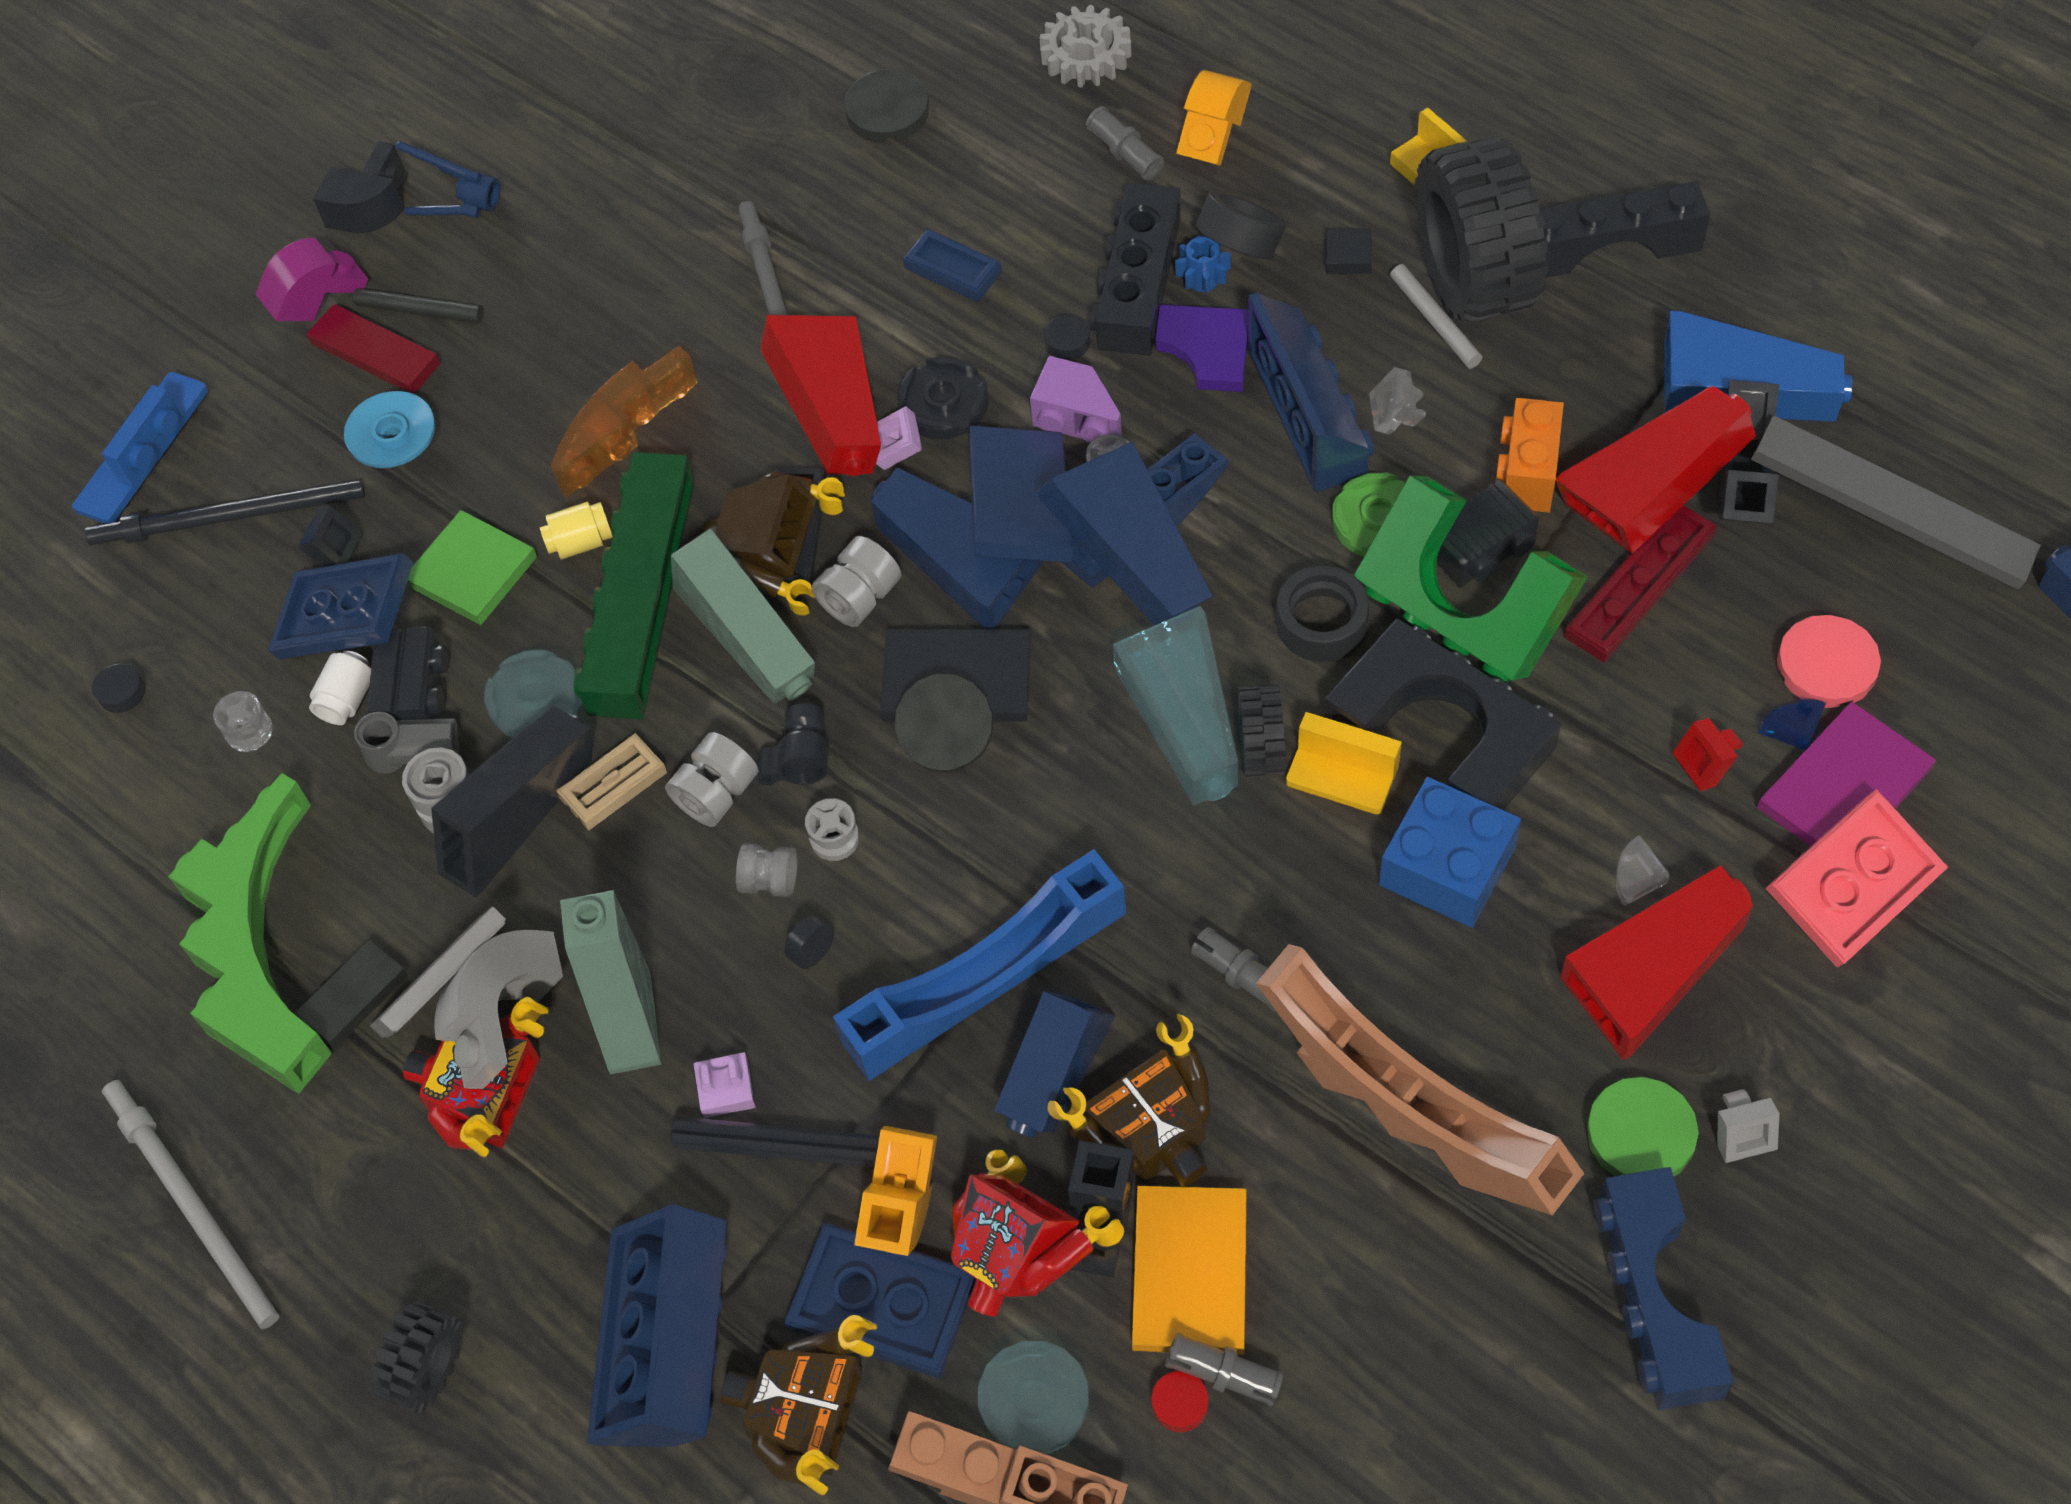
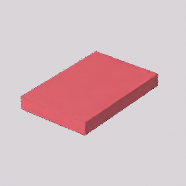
(1856, 878)

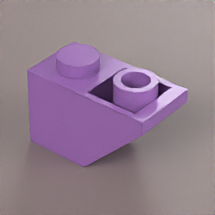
(1073, 401)

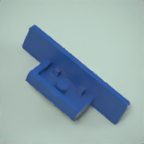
(139, 446)

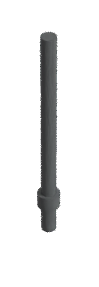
(758, 244)

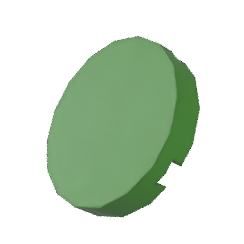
(1363, 509)
(1642, 1127)

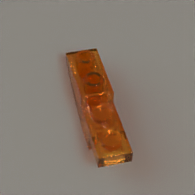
(607, 422)

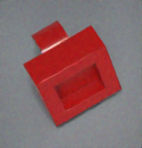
(1707, 753)

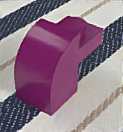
(301, 276)

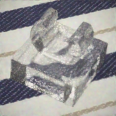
(1395, 402)

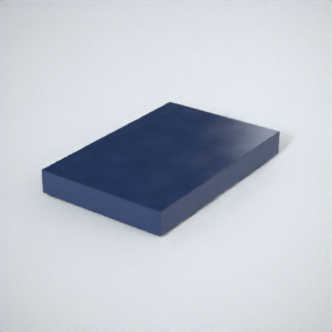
(341, 606)
(909, 1298)

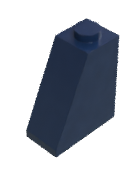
(1051, 1057)

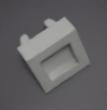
(1746, 1127)

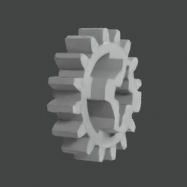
(1085, 46)

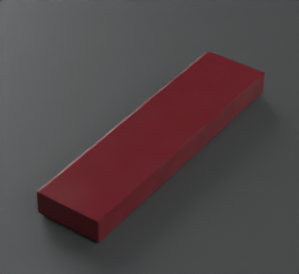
(1639, 584)

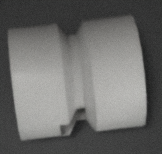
(861, 575)
(717, 772)
(430, 778)

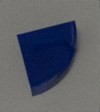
(1794, 722)

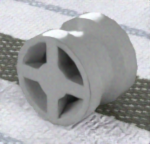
(826, 818)

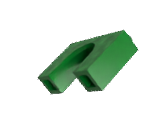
(1403, 571)

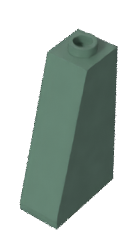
(741, 618)
(612, 980)

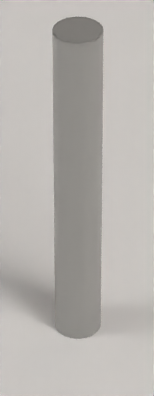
(1436, 316)

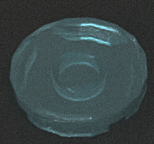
(527, 688)
(1033, 1396)

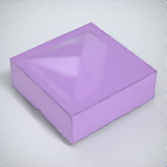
(898, 437)

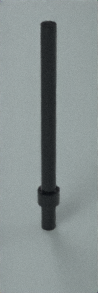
(137, 528)

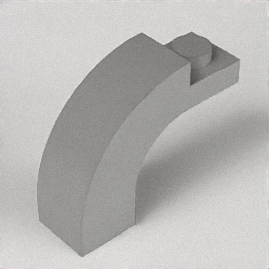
(467, 1010)

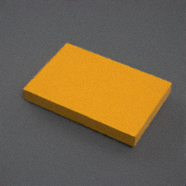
(1189, 1267)

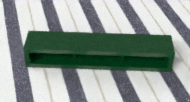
(635, 586)

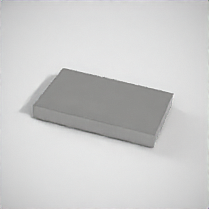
(438, 973)

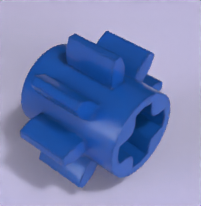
(1202, 264)

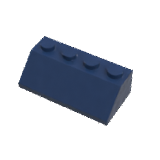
(1306, 394)
(658, 1330)

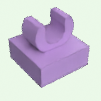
(724, 1085)

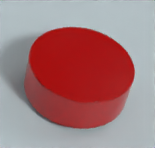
(1180, 1401)

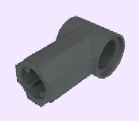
(404, 739)

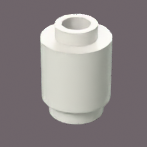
(340, 687)

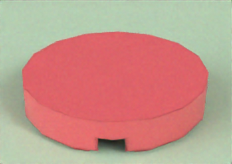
(1829, 660)

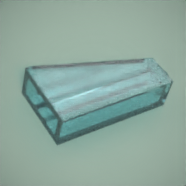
(1180, 697)

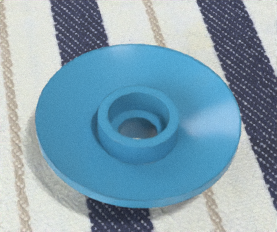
(389, 429)

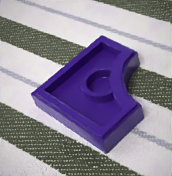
(1208, 341)

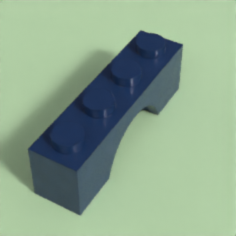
(1681, 1357)

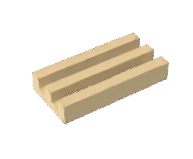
(617, 786)

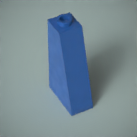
(1712, 353)

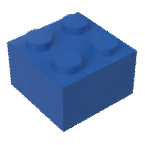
(1449, 852)

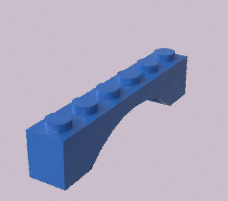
(912, 1013)

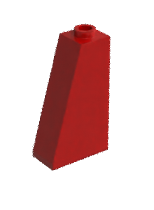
(827, 386)
(1658, 467)
(1652, 960)

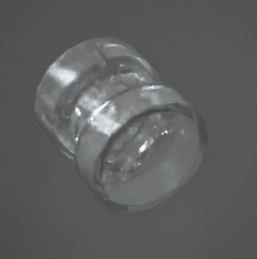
(761, 870)

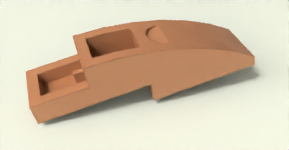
(991, 1473)

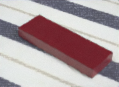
(373, 349)

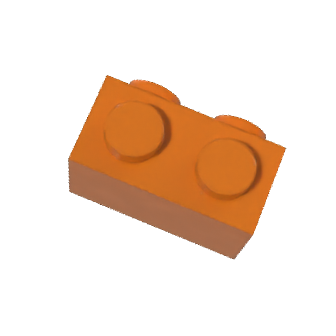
(1533, 451)

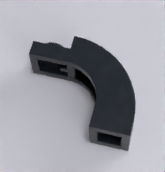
(1744, 487)

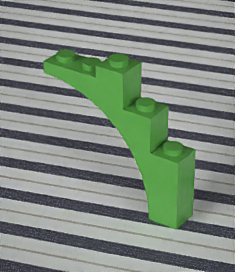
(229, 939)

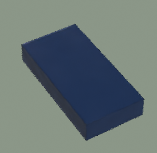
(952, 265)

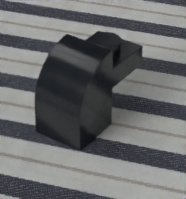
(366, 199)
(1101, 1178)

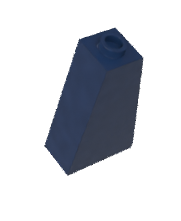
(1128, 531)
(938, 537)

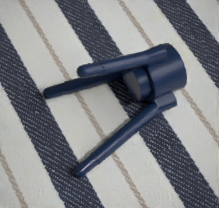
(473, 188)

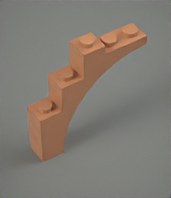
(1410, 1100)

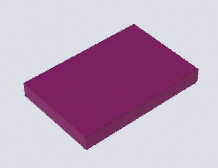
(1840, 771)

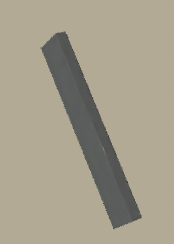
(1896, 502)

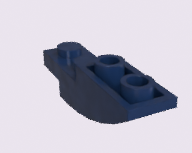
(1182, 482)

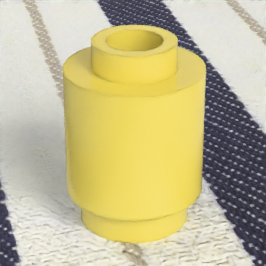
(576, 529)

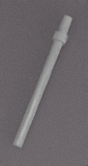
(140, 1129)

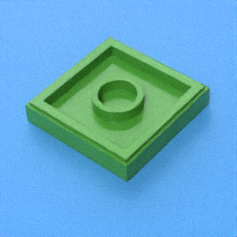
(470, 567)

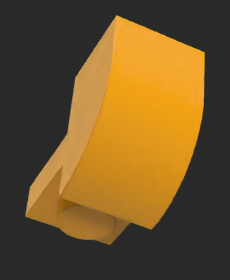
(1212, 108)
(899, 1194)

